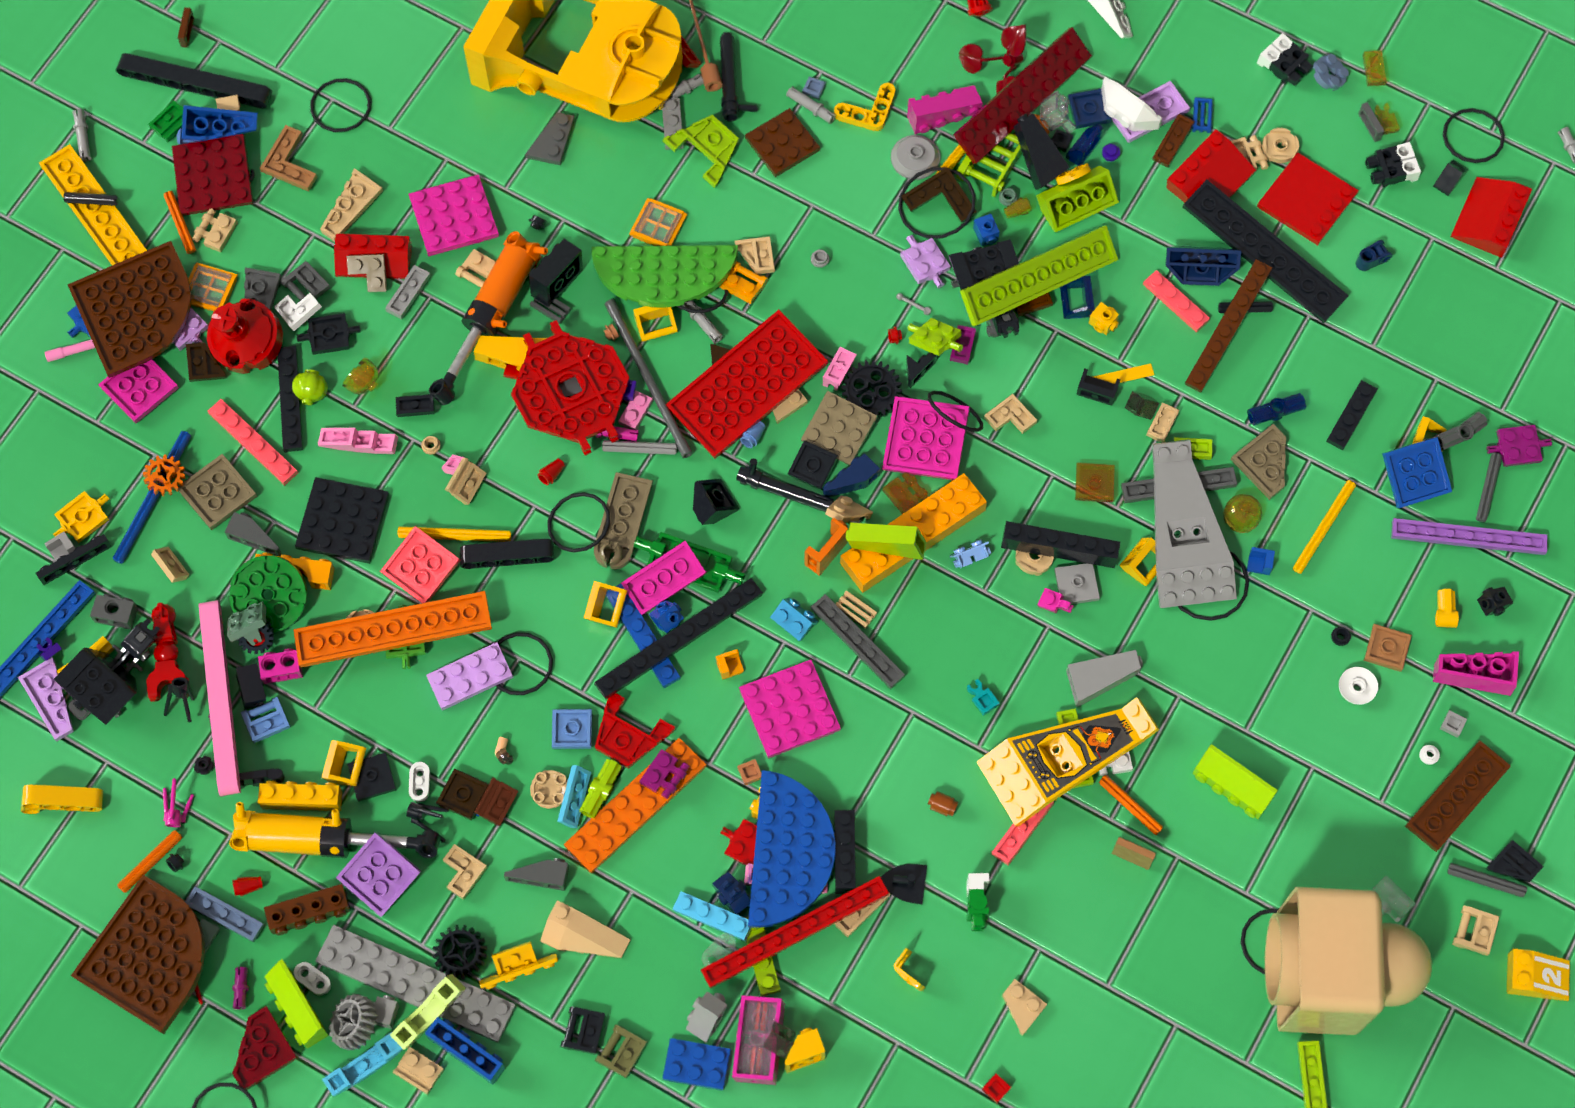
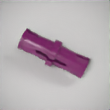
(240, 988)

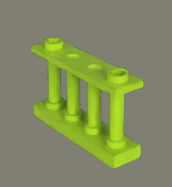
(966, 166)

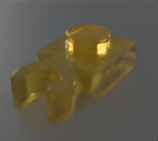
(1387, 120)

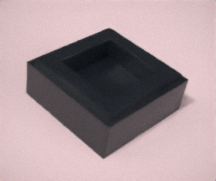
(1062, 140)

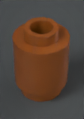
(942, 804)

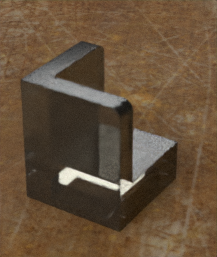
(1141, 405)
(780, 1040)

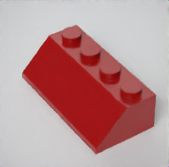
(396, 251)

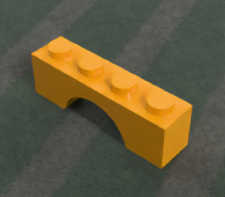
(318, 572)

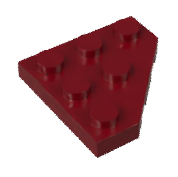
(261, 1050)

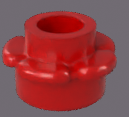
(894, 335)

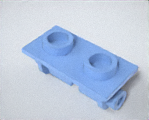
(963, 555)

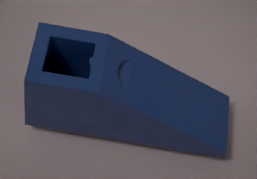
(855, 477)

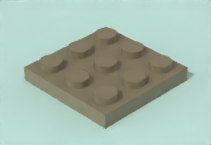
(839, 427)
(216, 492)

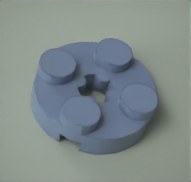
(1338, 72)

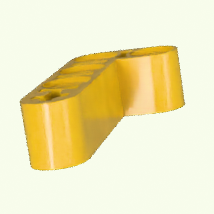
(60, 798)

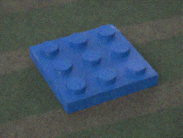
(1417, 472)

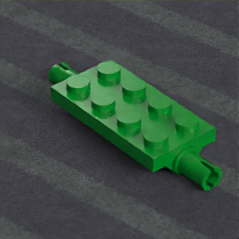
(715, 563)

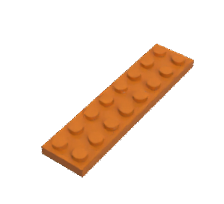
(628, 813)

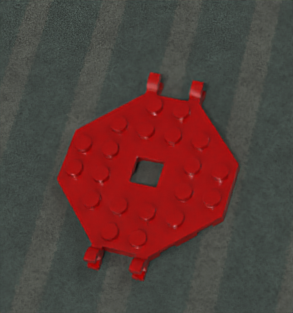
(556, 361)

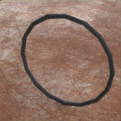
(949, 233)
(1234, 609)

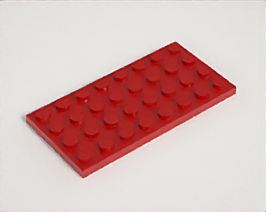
(746, 384)

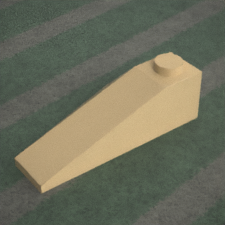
(577, 932)

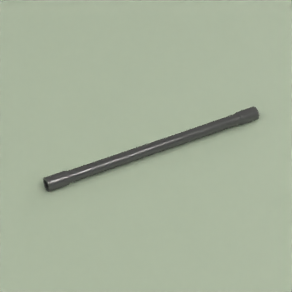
(681, 442)

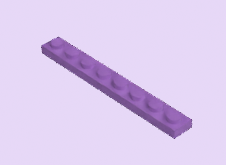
(1469, 536)

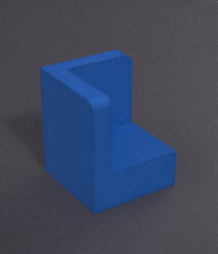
(1260, 561)

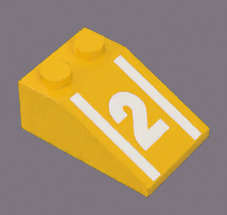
(1537, 975)

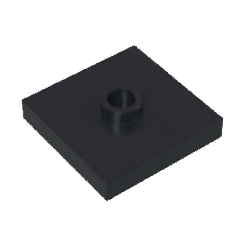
(813, 465)
(374, 777)

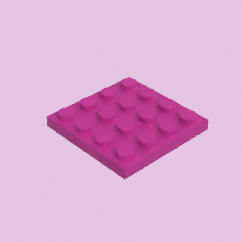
(453, 215)
(923, 440)
(789, 708)

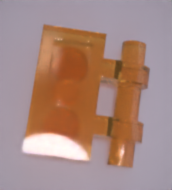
(901, 496)

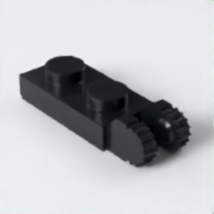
(261, 776)

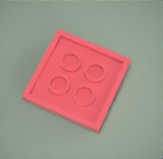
(420, 565)

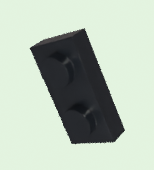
(415, 405)

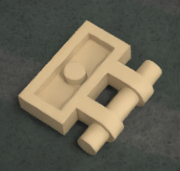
(1255, 145)
(219, 233)

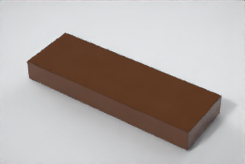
(1173, 140)

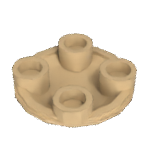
(548, 788)

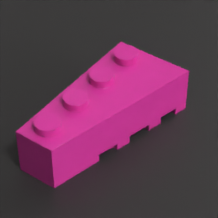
(943, 108)
(1481, 671)

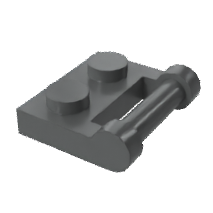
(308, 278)

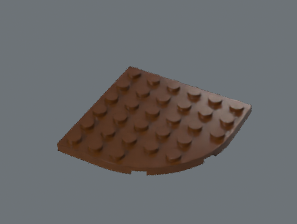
(134, 307)
(147, 955)

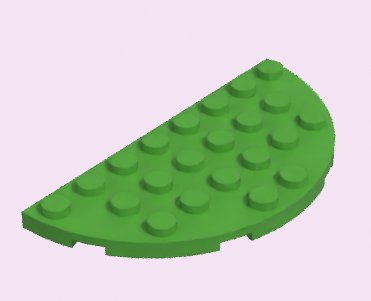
(663, 273)

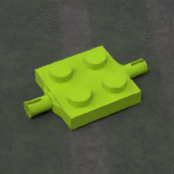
(935, 337)

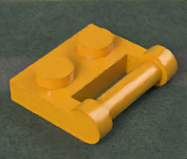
(741, 287)

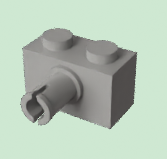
(707, 1015)

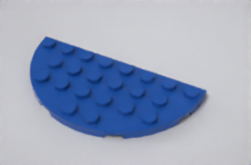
(791, 851)

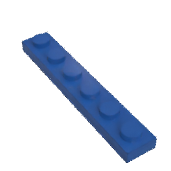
(643, 636)

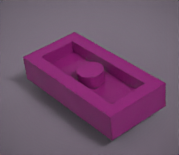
(966, 340)

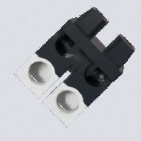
(1285, 60)
(1393, 165)

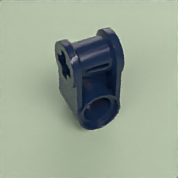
(1375, 254)

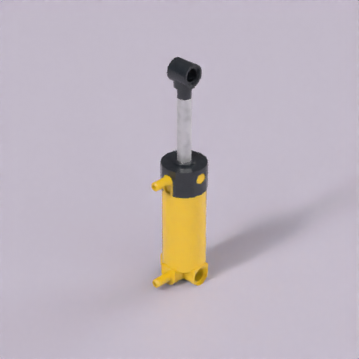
(313, 835)

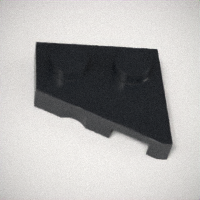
(1515, 863)

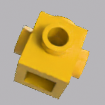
(1104, 319)

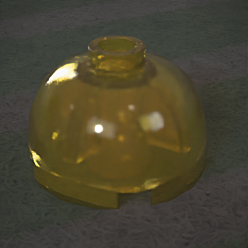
(362, 377)
(1243, 513)

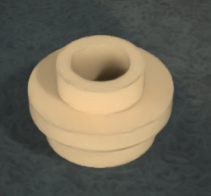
(430, 440)

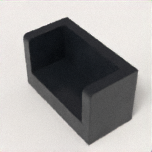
(1097, 389)

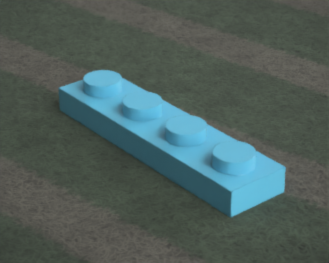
(712, 916)

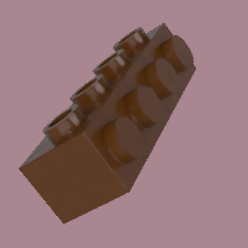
(307, 909)

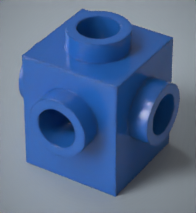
(666, 615)

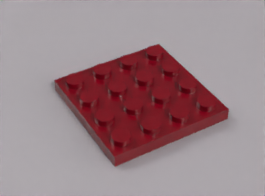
(212, 174)

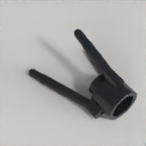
(179, 688)
(419, 811)

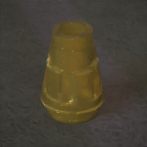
(1018, 208)

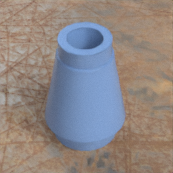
(752, 435)

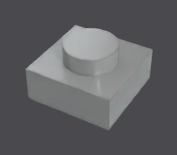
(1453, 723)

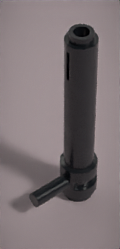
(730, 101)
(758, 479)

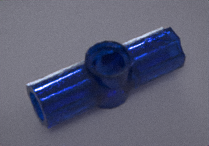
(1266, 412)

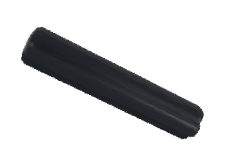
(90, 198)
(1257, 306)

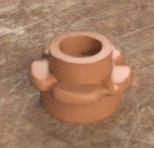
(611, 332)

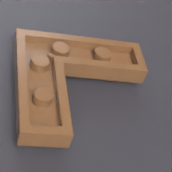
(277, 165)

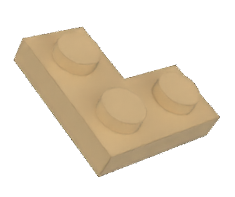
(1010, 410)
(468, 871)

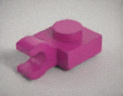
(1053, 601)

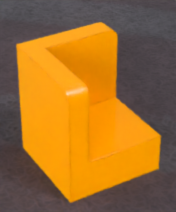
(729, 664)

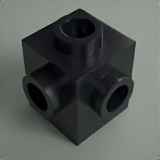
(1494, 601)

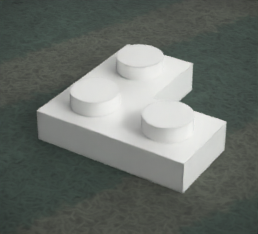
(297, 314)

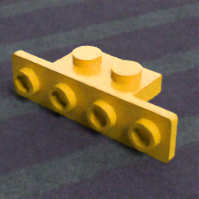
(515, 962)

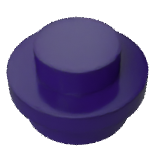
(1110, 152)

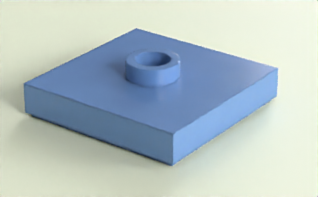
(572, 729)

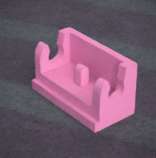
(838, 368)

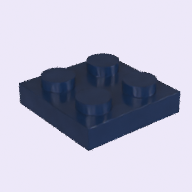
(1088, 108)

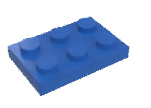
(696, 1064)

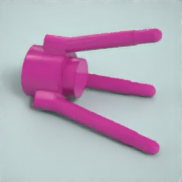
(173, 817)

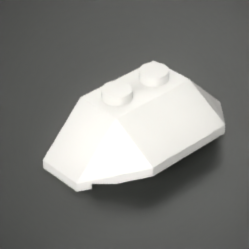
(1128, 108)

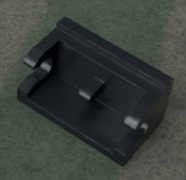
(250, 686)

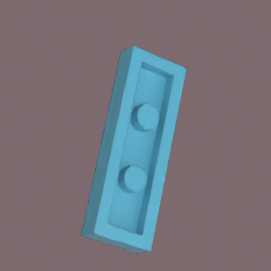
(574, 796)

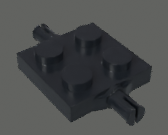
(328, 333)

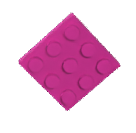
(139, 389)

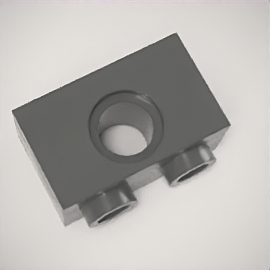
(122, 618)

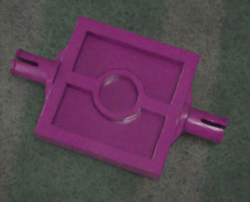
(1519, 445)

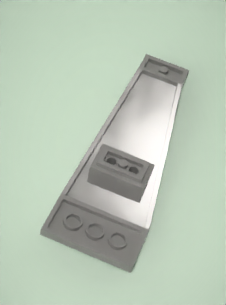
(1191, 565)

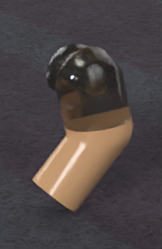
(501, 753)

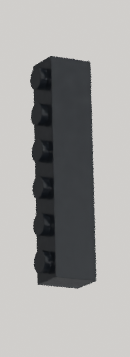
(1060, 544)

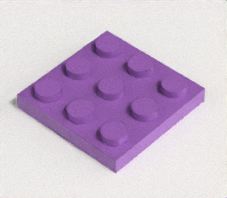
(378, 874)

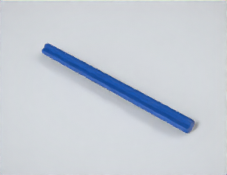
(148, 503)

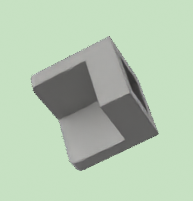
(60, 546)

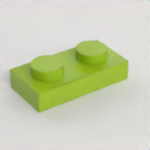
(1199, 447)

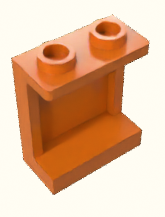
(820, 560)

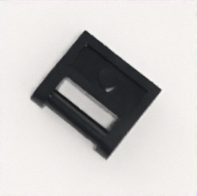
(589, 1031)

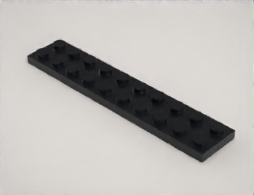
(1255, 241)

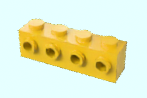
(300, 796)

